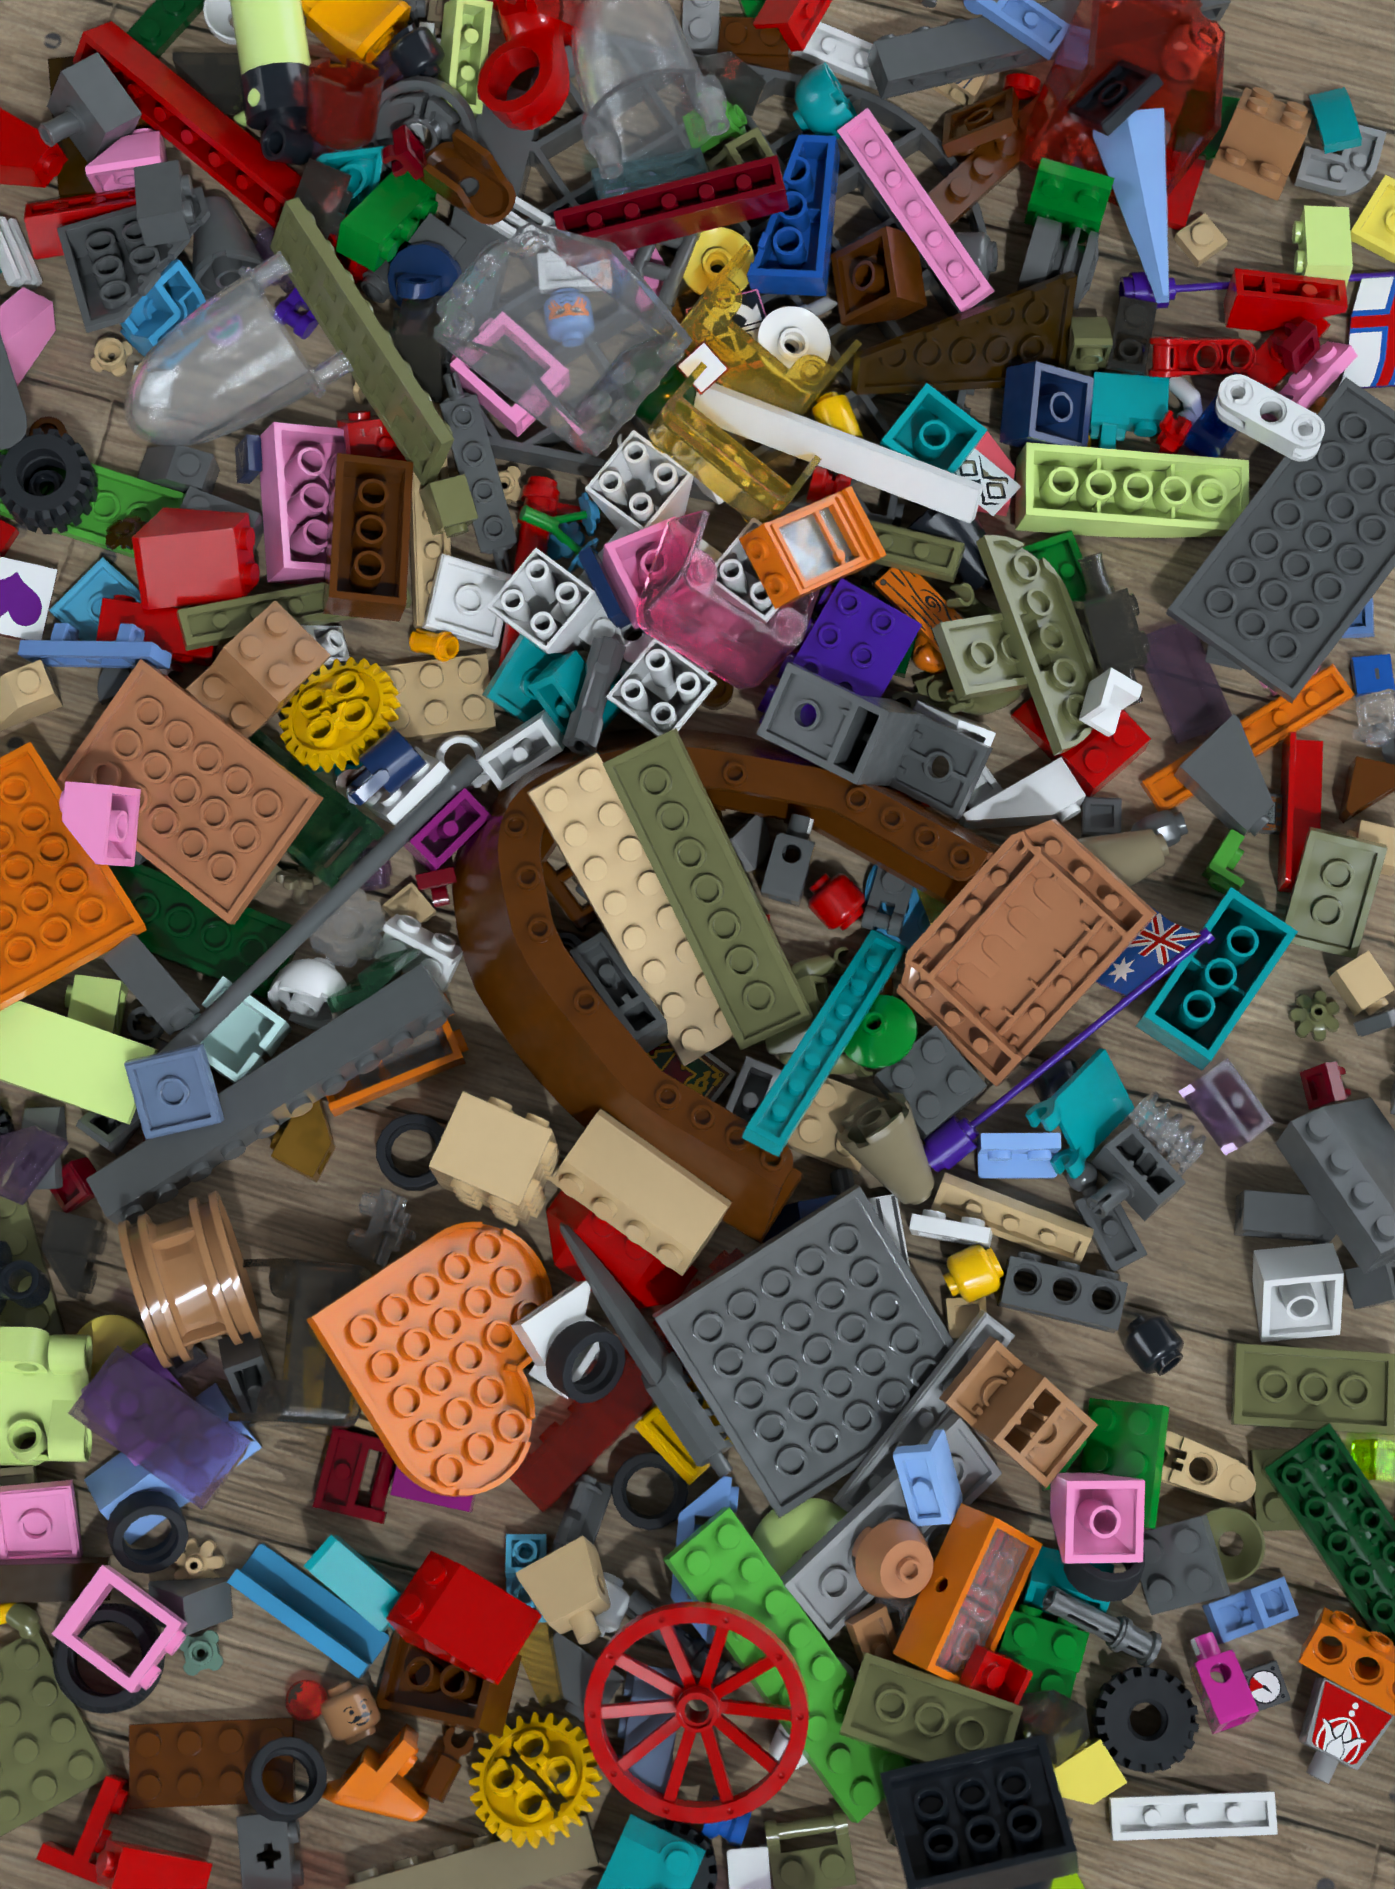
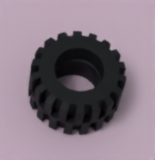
(64, 504)

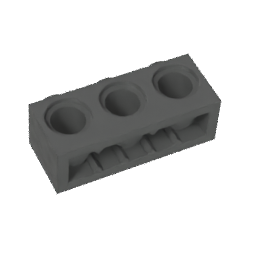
(1043, 1302)

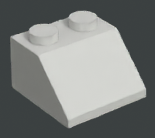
(1298, 1292)

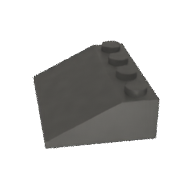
(1349, 1170)

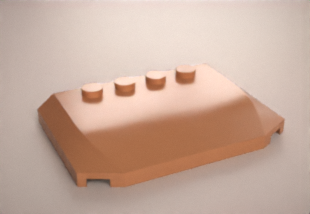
(1020, 947)

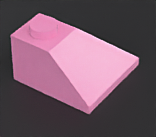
(116, 164)
(1098, 1517)

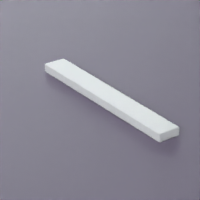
(841, 452)

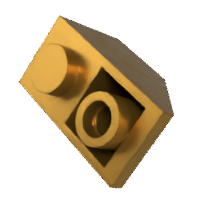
(305, 1143)

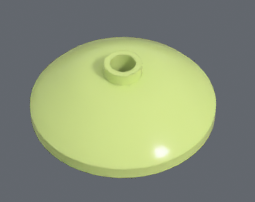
(788, 1537)

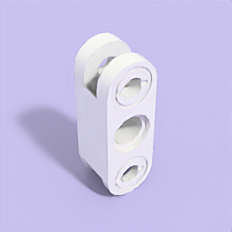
(1295, 433)

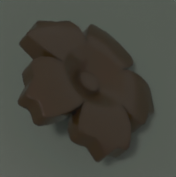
(122, 533)

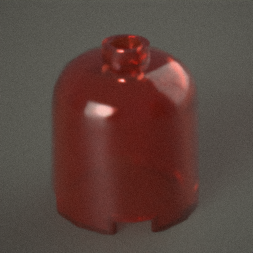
(343, 103)

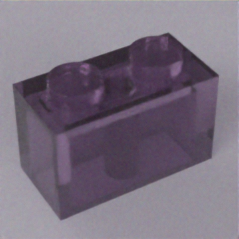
(1226, 1106)

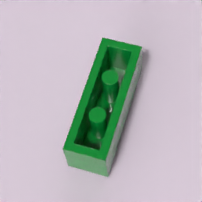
(385, 220)

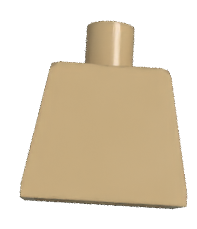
(569, 1589)

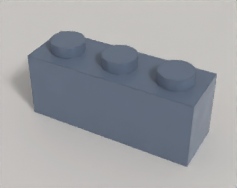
(656, 1765)

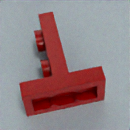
(93, 1840)

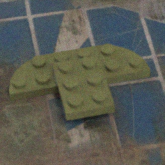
(1028, 645)

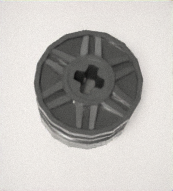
(1052, 257)

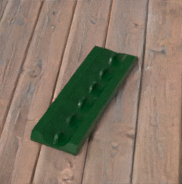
(1341, 1522)

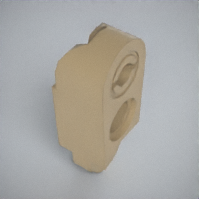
(1226, 1476)

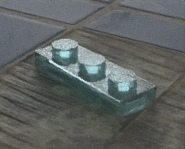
(650, 172)

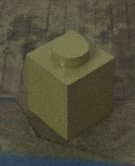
(449, 506)

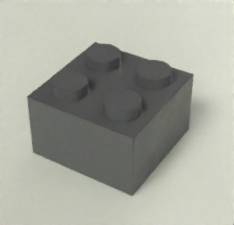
(932, 1080)

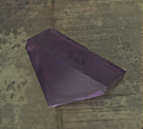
(26, 1159)

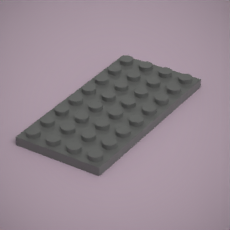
(1303, 551)

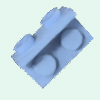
(1017, 1155)

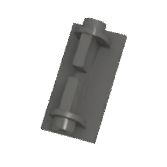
(583, 1511)

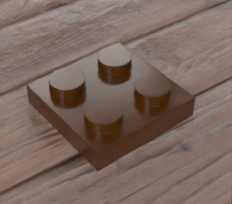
(980, 122)

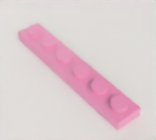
(915, 211)

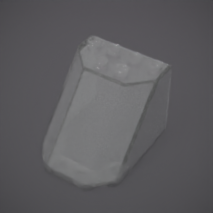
(562, 331)

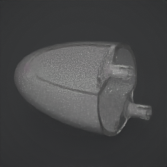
(640, 84)
(224, 367)

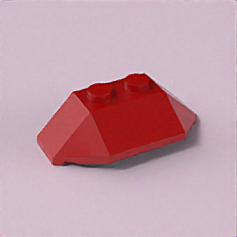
(634, 1268)

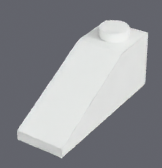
(1031, 801)

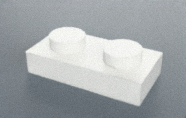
(934, 1226)

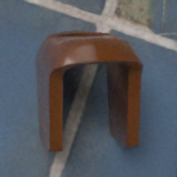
(464, 159)

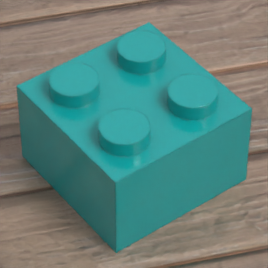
(935, 431)

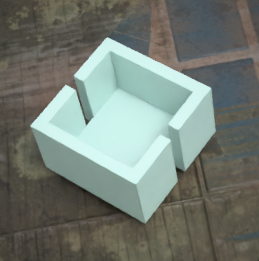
(243, 1036)

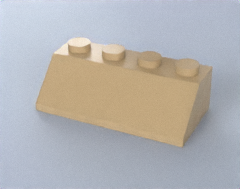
(641, 1192)

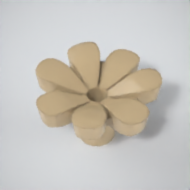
(203, 1557)

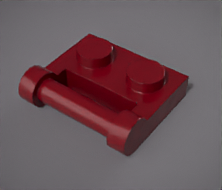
(344, 1474)

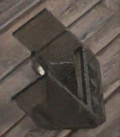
(310, 1386)

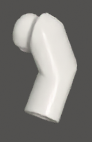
(1188, 396)

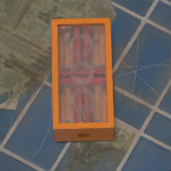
(968, 1594)

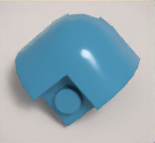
(162, 308)

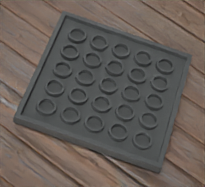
(809, 1347)

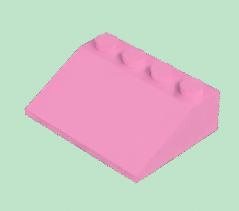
(296, 499)

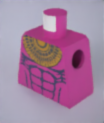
(1223, 1703)

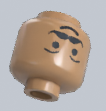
(350, 1712)

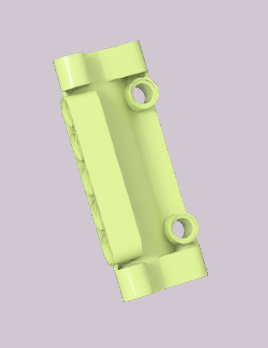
(37, 1390)

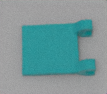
(1085, 1110)

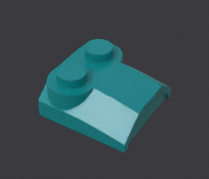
(651, 1859)

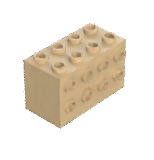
(496, 1159)

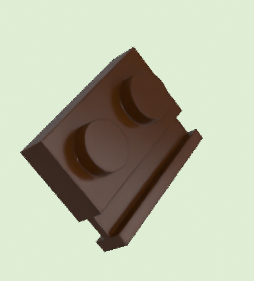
(754, 46)

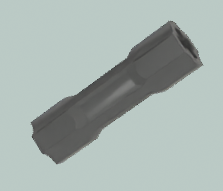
(587, 719)

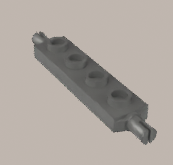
(476, 460)

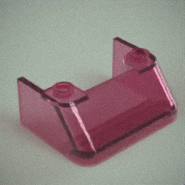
(703, 626)

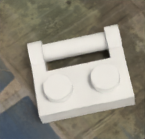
(397, 806)

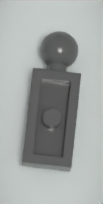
(1114, 1233)

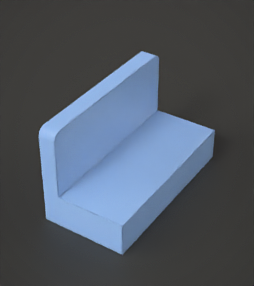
(929, 1481)

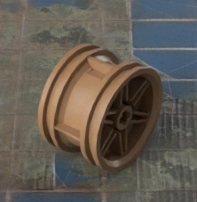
(189, 1279)

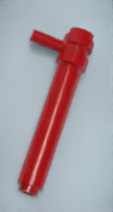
(543, 496)

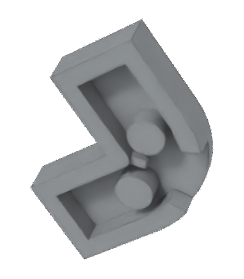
(1345, 172)

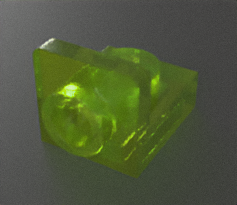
(1375, 1458)

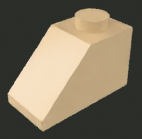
(27, 694)

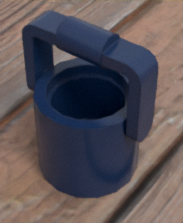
(388, 764)

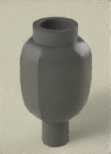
(1165, 822)

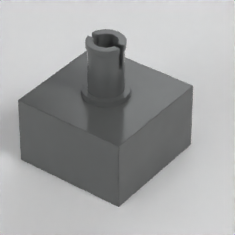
(89, 108)

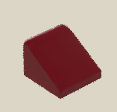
(75, 1186)

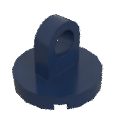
(422, 272)

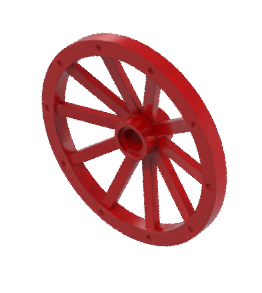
(694, 1721)

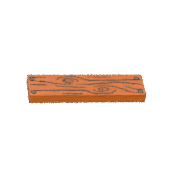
(916, 599)

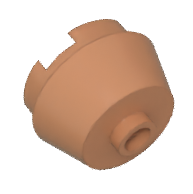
(892, 1559)

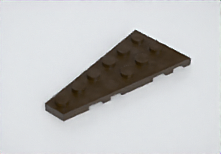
(974, 345)

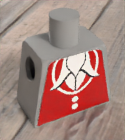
(1340, 1728)

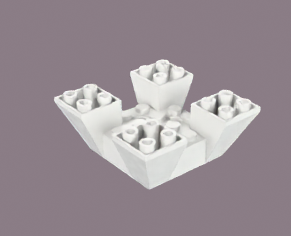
(565, 613)

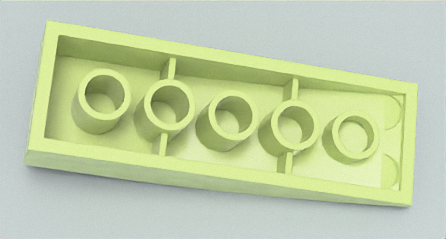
(1127, 492)
(68, 1060)

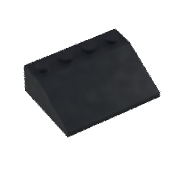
(981, 1819)

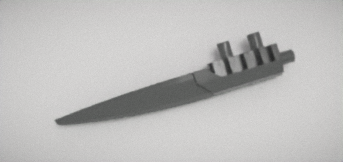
(660, 1370)

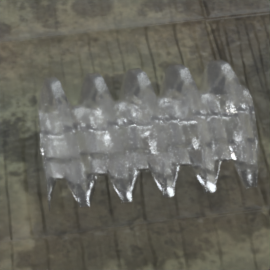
(1167, 1133)

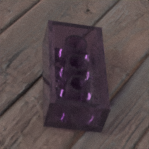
(161, 1427)

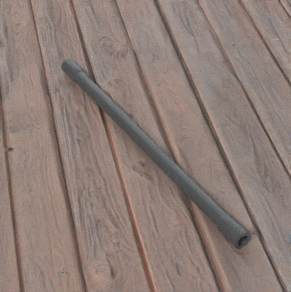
(452, 783)

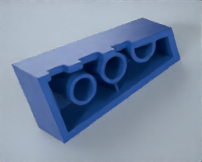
(798, 241)

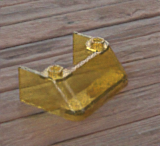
(750, 365)
(720, 459)

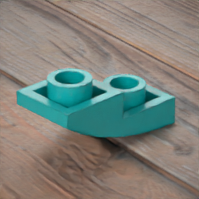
(1335, 120)

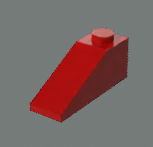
(1272, 299)

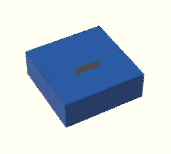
(1371, 674)

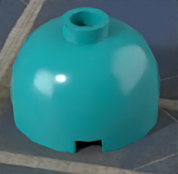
(822, 103)

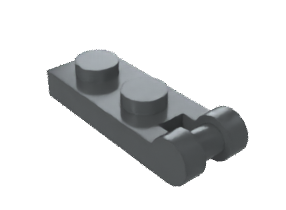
(893, 893)

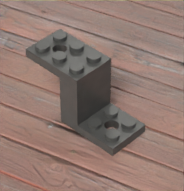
(873, 740)

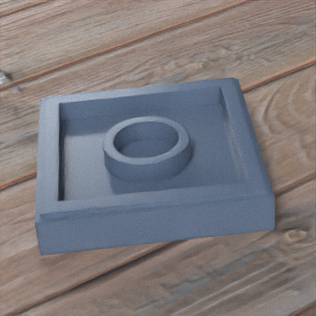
(174, 1091)

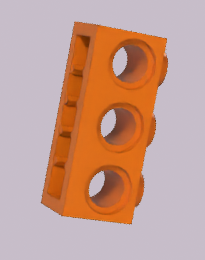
(1342, 1662)

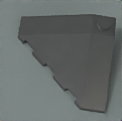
(114, 266)

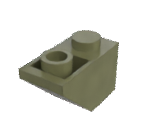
(1088, 345)

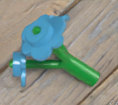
(566, 537)

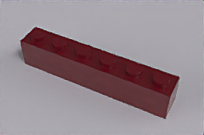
(681, 206)

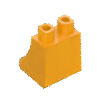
(356, 26)

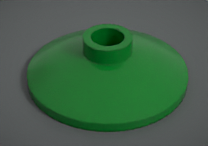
(888, 1042)

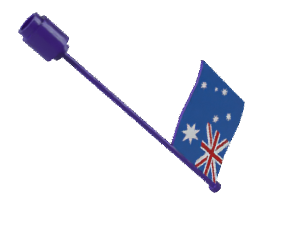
(1141, 965)

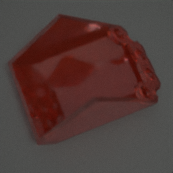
(1152, 34)

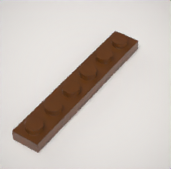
(979, 172)

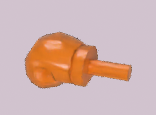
(926, 656)

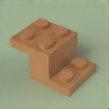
(1261, 142)
(259, 670)
(1018, 1411)

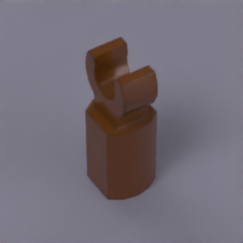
(444, 1768)

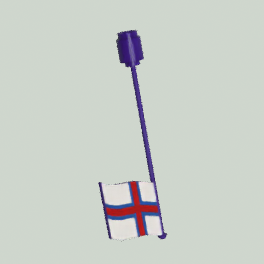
(1369, 327)

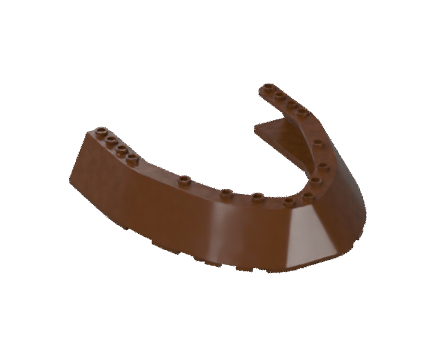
(565, 1026)

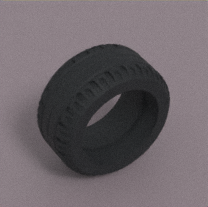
(69, 1678)

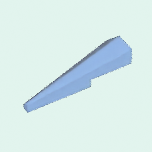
(1137, 161)

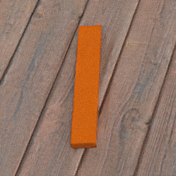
(1263, 730)

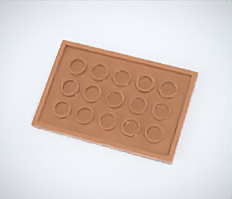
(210, 799)

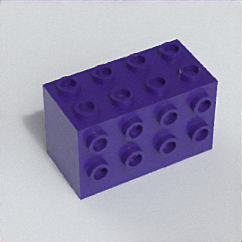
(851, 644)

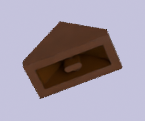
(1365, 785)

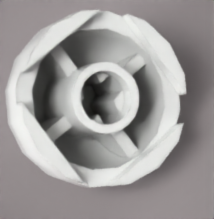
(304, 990)

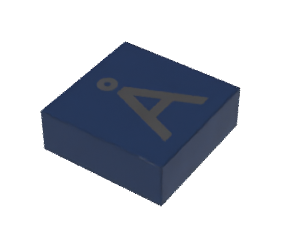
(248, 459)

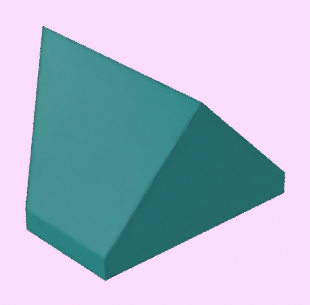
(362, 165)

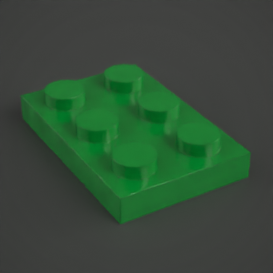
(1128, 1444)

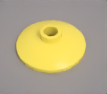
(712, 249)

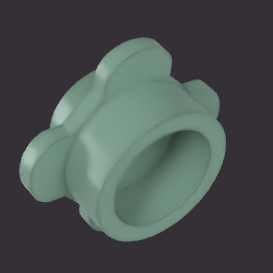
(210, 1660)

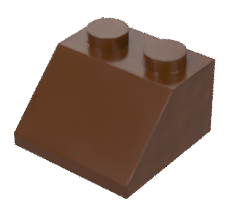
(878, 278)

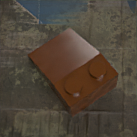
(443, 1693)

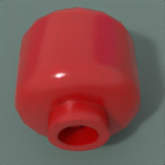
(836, 901)

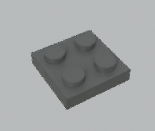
(1182, 1565)

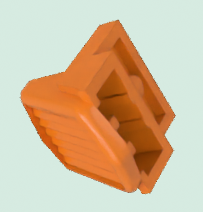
(378, 1781)

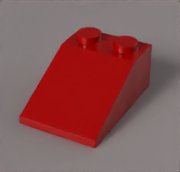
(1095, 758)
(462, 1618)

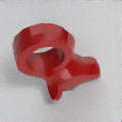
(530, 42)

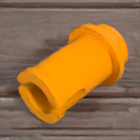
(441, 645)

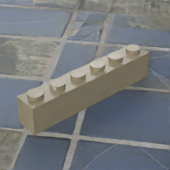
(488, 1864)

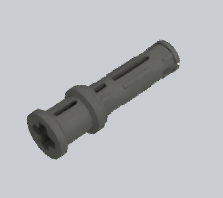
(1117, 1632)
(694, 1648)

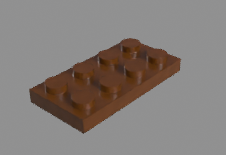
(205, 1762)

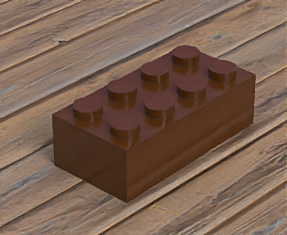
(368, 537)

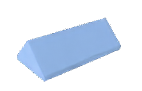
(121, 1478)

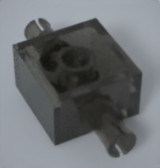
(1110, 622)

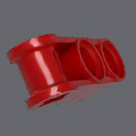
(1179, 356)

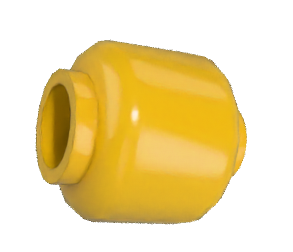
(973, 1273)

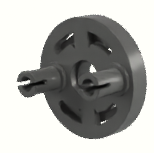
(422, 108)

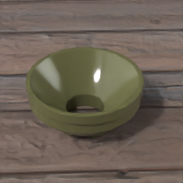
(1254, 1546)

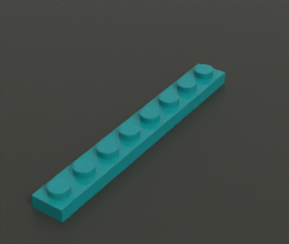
(823, 1043)

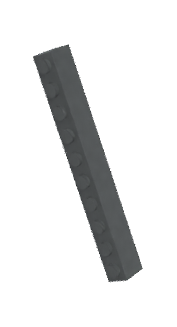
(965, 51)
(274, 1094)

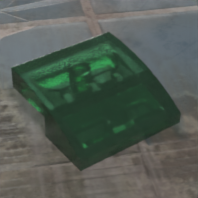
(372, 979)

